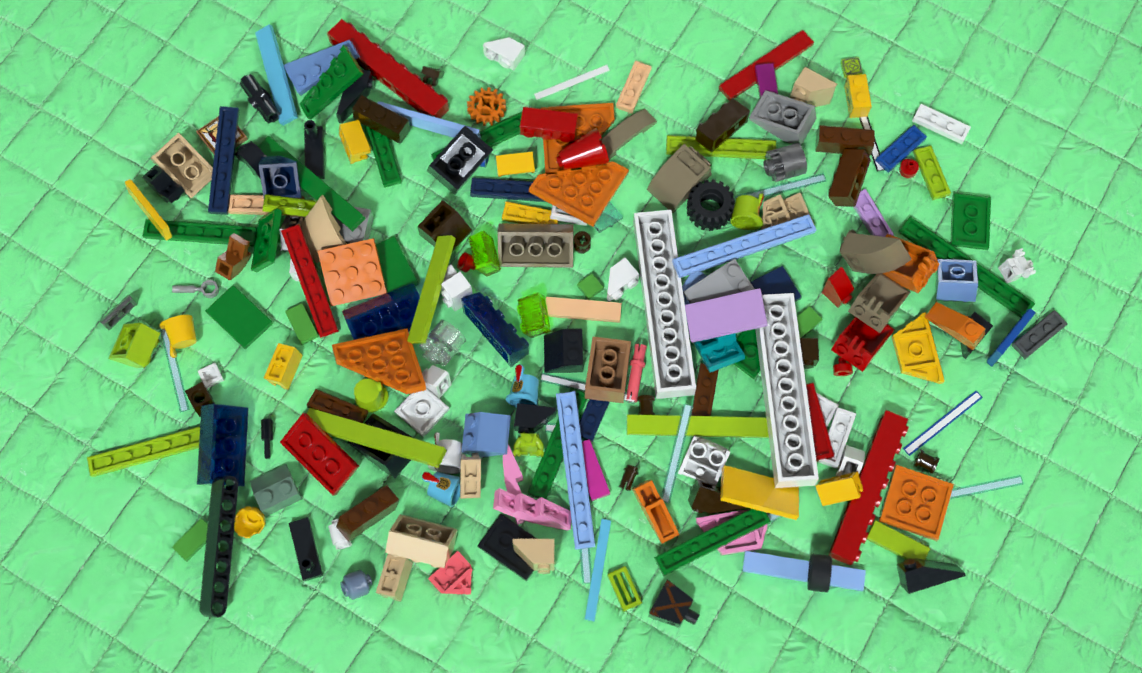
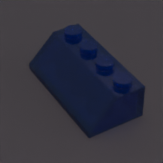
(384, 313)
(495, 328)
(222, 443)

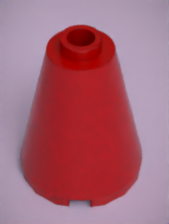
(584, 152)

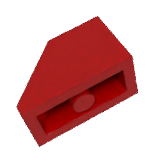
(838, 288)

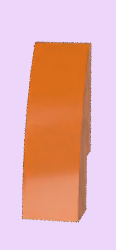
(655, 511)

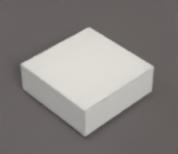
(210, 375)

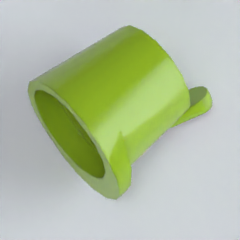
(746, 212)
(370, 395)

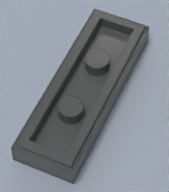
(1039, 334)

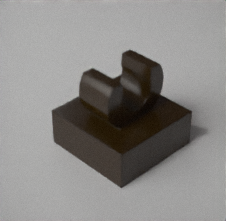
(432, 73)

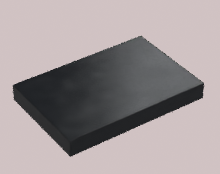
(499, 545)

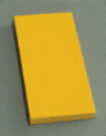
(758, 493)

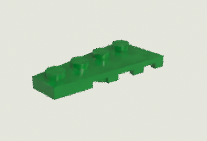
(338, 77)

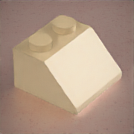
(813, 88)
(536, 553)

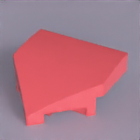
(454, 577)

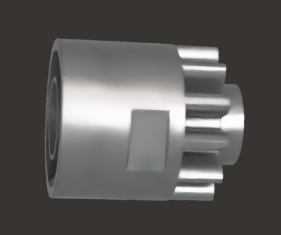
(785, 162)

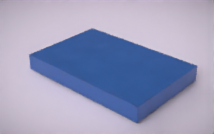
(1010, 337)

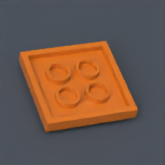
(352, 272)
(916, 502)

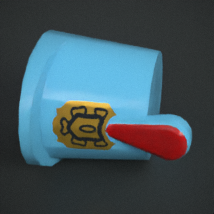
(523, 389)
(443, 487)

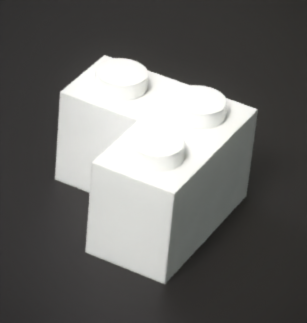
(454, 288)

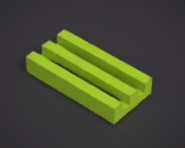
(630, 604)

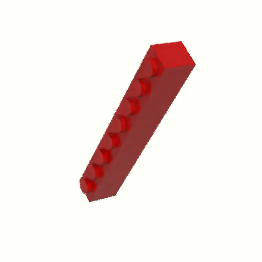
(390, 72)
(873, 479)

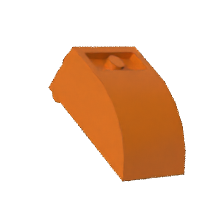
(918, 270)

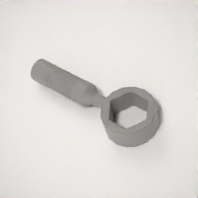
(192, 289)

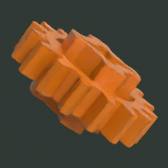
(487, 112)

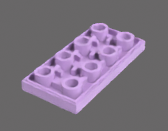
(726, 315)

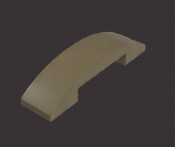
(627, 131)

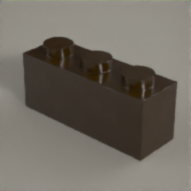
(381, 119)
(722, 125)

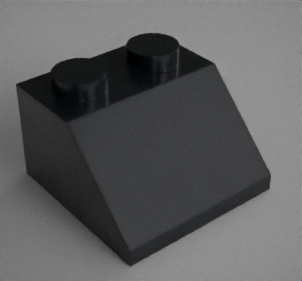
(563, 351)

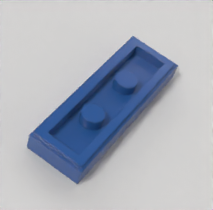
(901, 148)

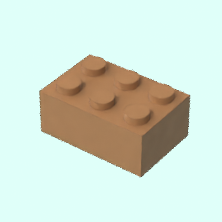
(607, 369)

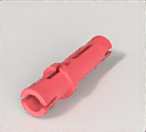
(637, 365)

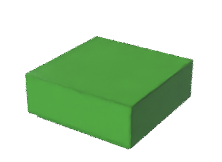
(590, 286)

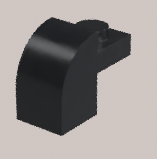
(251, 156)
(163, 184)

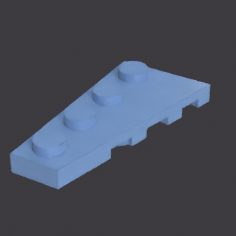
(307, 70)

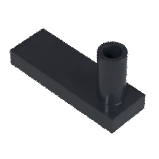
(314, 148)
(305, 549)

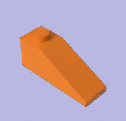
(956, 325)

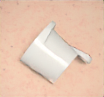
(451, 460)

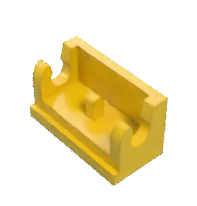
(354, 141)
(515, 163)
(283, 366)
(839, 488)

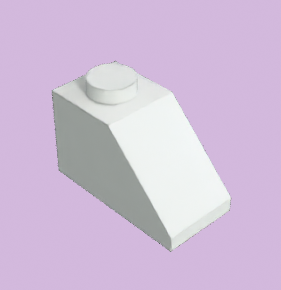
(436, 380)
(851, 461)

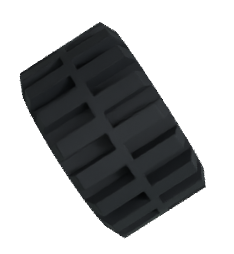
(715, 192)

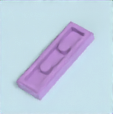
(871, 215)

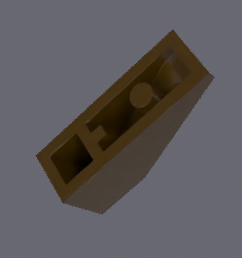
(706, 498)

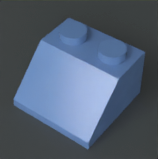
(956, 280)
(486, 434)

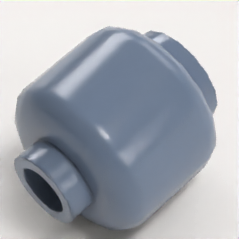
(356, 584)

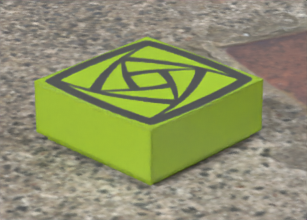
(851, 66)

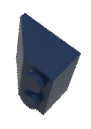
(279, 177)

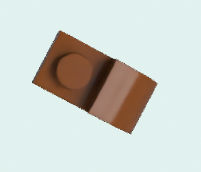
(234, 259)

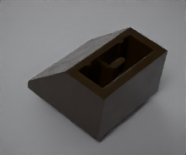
(444, 222)

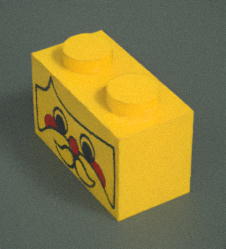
(857, 96)

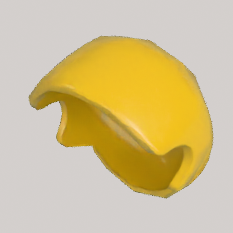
(249, 521)

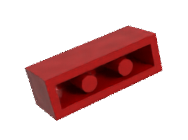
(548, 124)

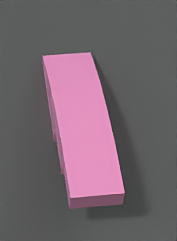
(512, 476)
(531, 510)

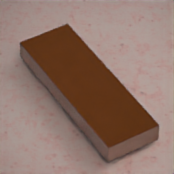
(704, 391)
(333, 405)

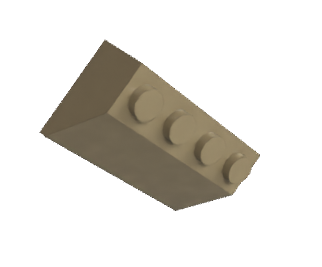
(535, 245)

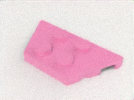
(749, 542)

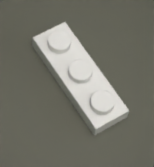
(941, 124)
(839, 435)

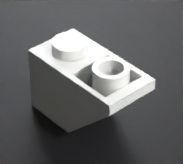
(505, 51)
(621, 278)

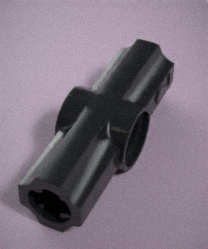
(259, 98)

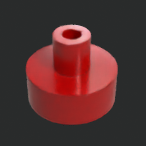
(908, 168)
(466, 262)
(842, 368)

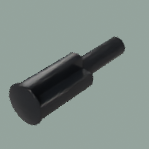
(267, 435)

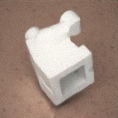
(1016, 267)

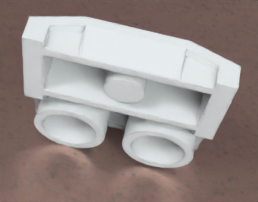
(704, 460)

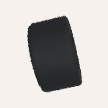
(819, 573)

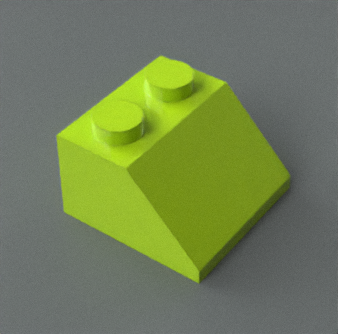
(135, 345)

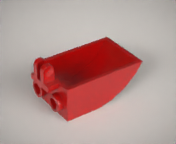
(860, 343)

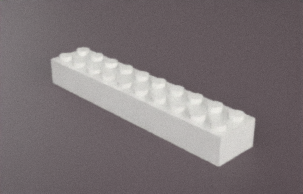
(664, 305)
(786, 394)

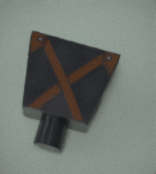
(673, 606)

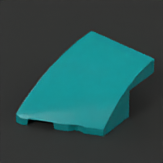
(719, 351)

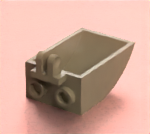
(679, 176)
(873, 253)
(879, 302)

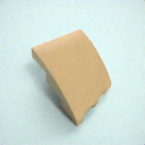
(780, 211)
(321, 229)

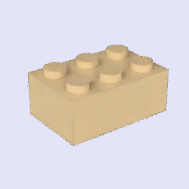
(421, 541)

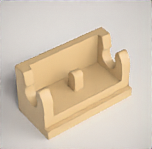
(470, 476)
(394, 577)

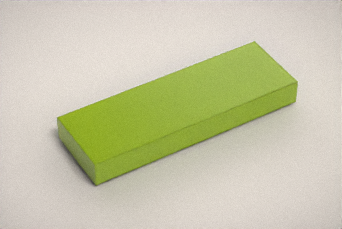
(931, 172)
(288, 205)
(896, 542)

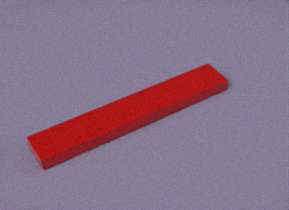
(779, 56)
(309, 281)

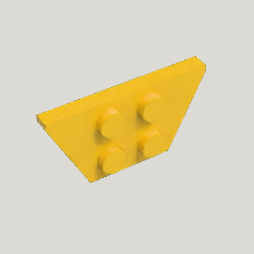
(917, 351)

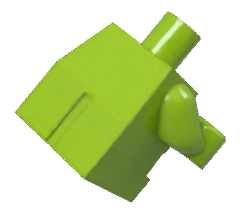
(528, 444)

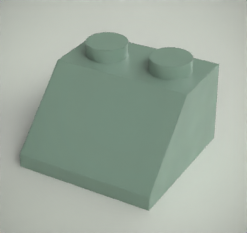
(275, 490)

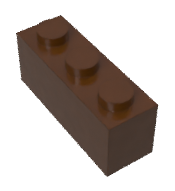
(836, 139)
(849, 177)
(367, 513)

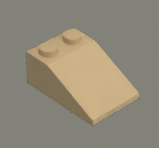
(183, 165)

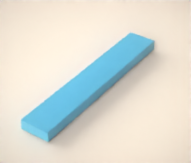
(276, 74)

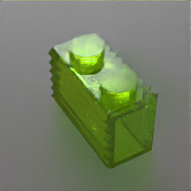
(484, 253)
(533, 315)

